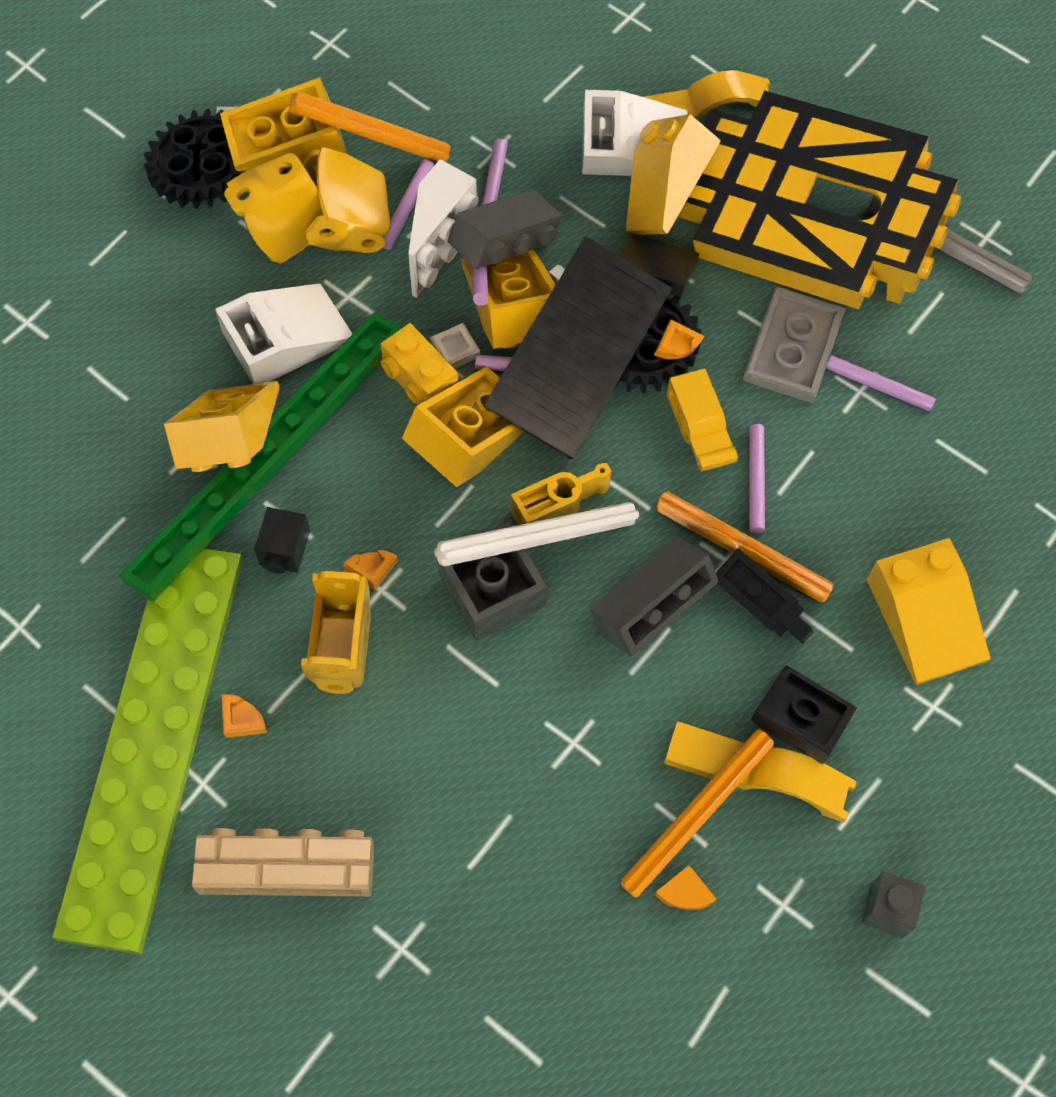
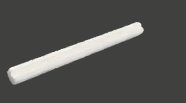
(535, 534)

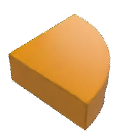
(677, 341)
(372, 565)
(241, 717)
(686, 892)

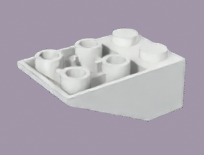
(613, 129)
(438, 201)
(281, 329)

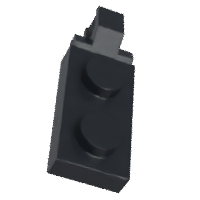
(762, 596)

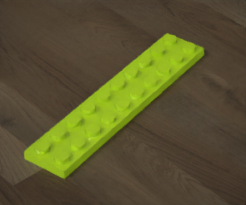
(148, 759)

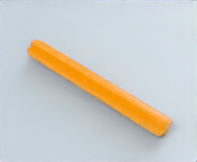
(368, 127)
(733, 539)
(697, 813)

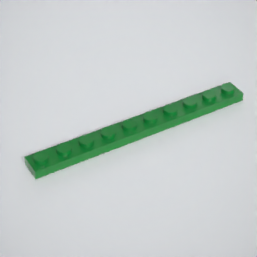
(234, 487)

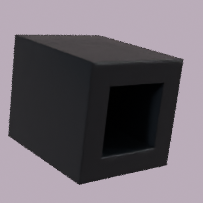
(282, 540)

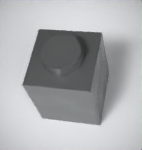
(893, 904)

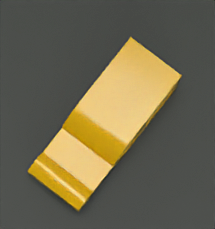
(701, 419)
(541, 499)

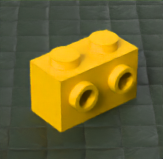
(416, 365)

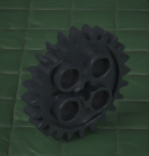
(179, 155)
(645, 372)

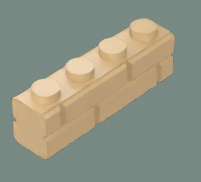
(283, 864)

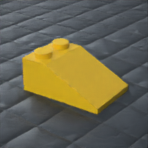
(270, 129)
(666, 171)
(515, 297)
(222, 426)
(457, 431)
(930, 610)

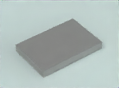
(794, 344)

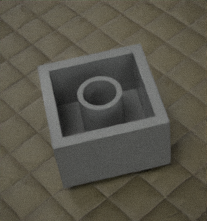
(495, 589)

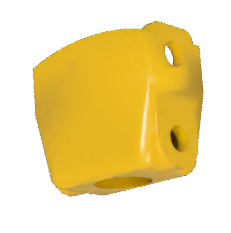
(351, 201)
(279, 205)
(338, 632)

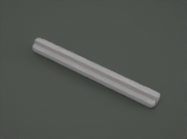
(978, 258)

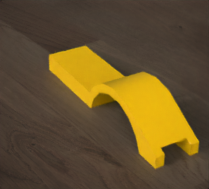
(715, 91)
(778, 771)

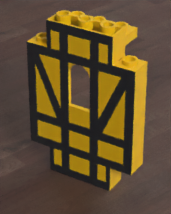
(758, 188)

